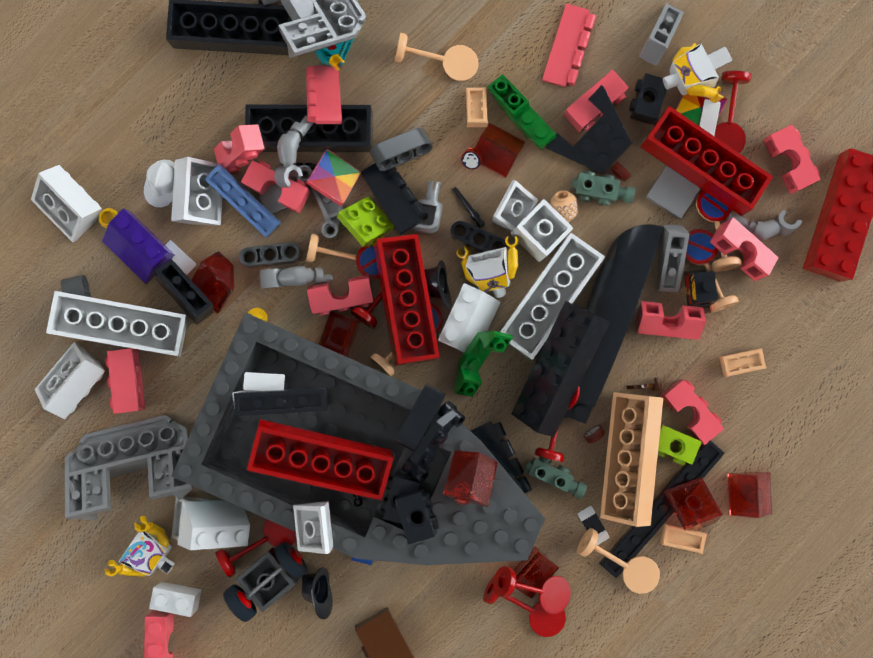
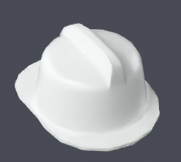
(159, 183)

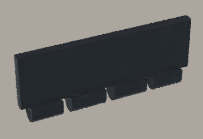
(394, 197)
(501, 450)

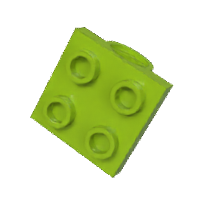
(365, 221)

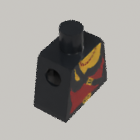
(700, 288)

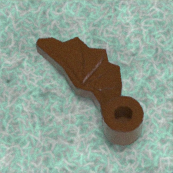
(656, 386)

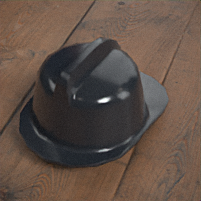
(437, 284)
(318, 592)

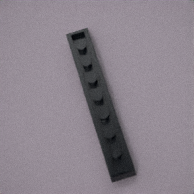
(637, 537)

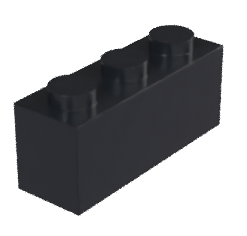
(184, 291)

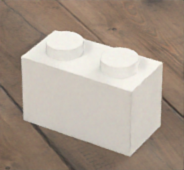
(175, 599)

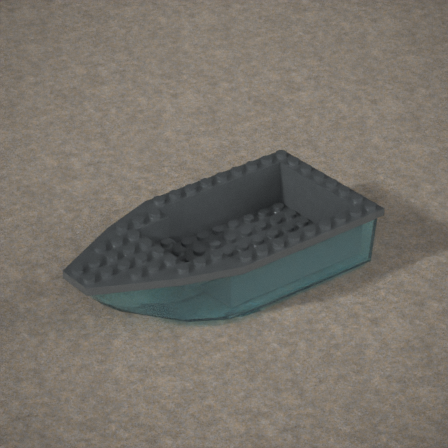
(360, 408)

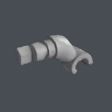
(287, 152)
(767, 229)
(292, 277)

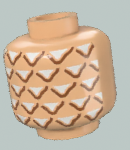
(565, 205)

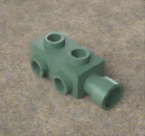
(597, 190)
(551, 474)

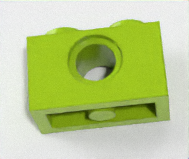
(686, 449)

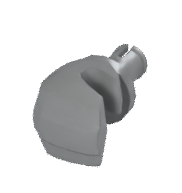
(433, 210)

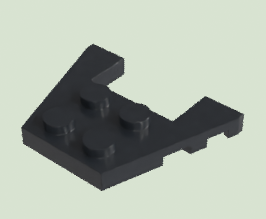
(601, 143)

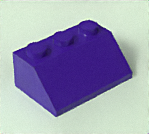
(136, 245)

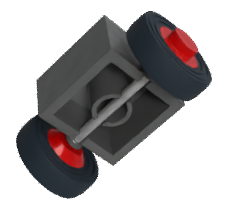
(265, 581)

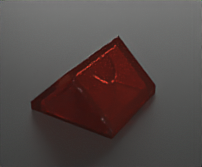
(499, 149)
(339, 333)
(471, 477)
(750, 494)
(534, 570)

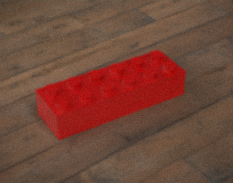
(706, 161)
(843, 218)
(406, 300)
(320, 460)

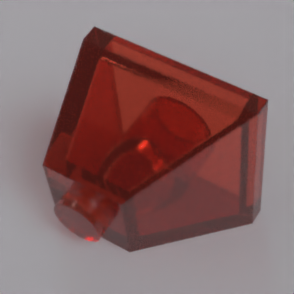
(215, 279)
(693, 505)

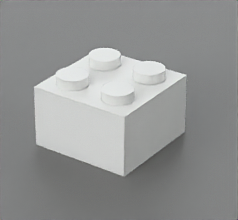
(542, 230)

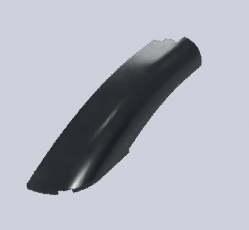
(615, 300)

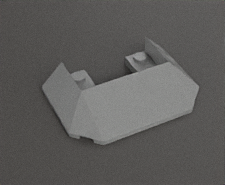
(330, 25)
(119, 451)

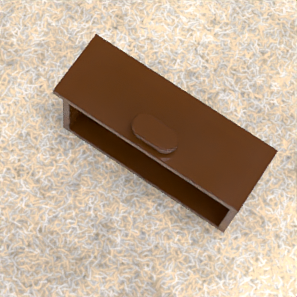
(382, 637)

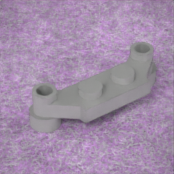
(328, 207)

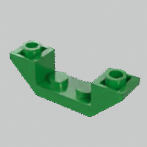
(483, 343)

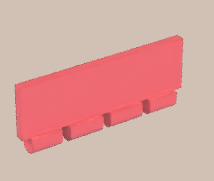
(565, 50)
(323, 95)

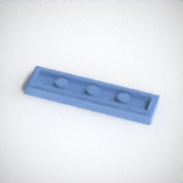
(242, 200)

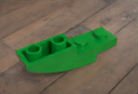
(520, 112)

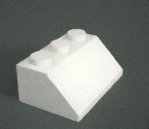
(193, 197)
(65, 202)
(469, 315)
(69, 381)
(212, 525)

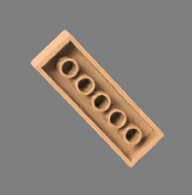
(631, 459)

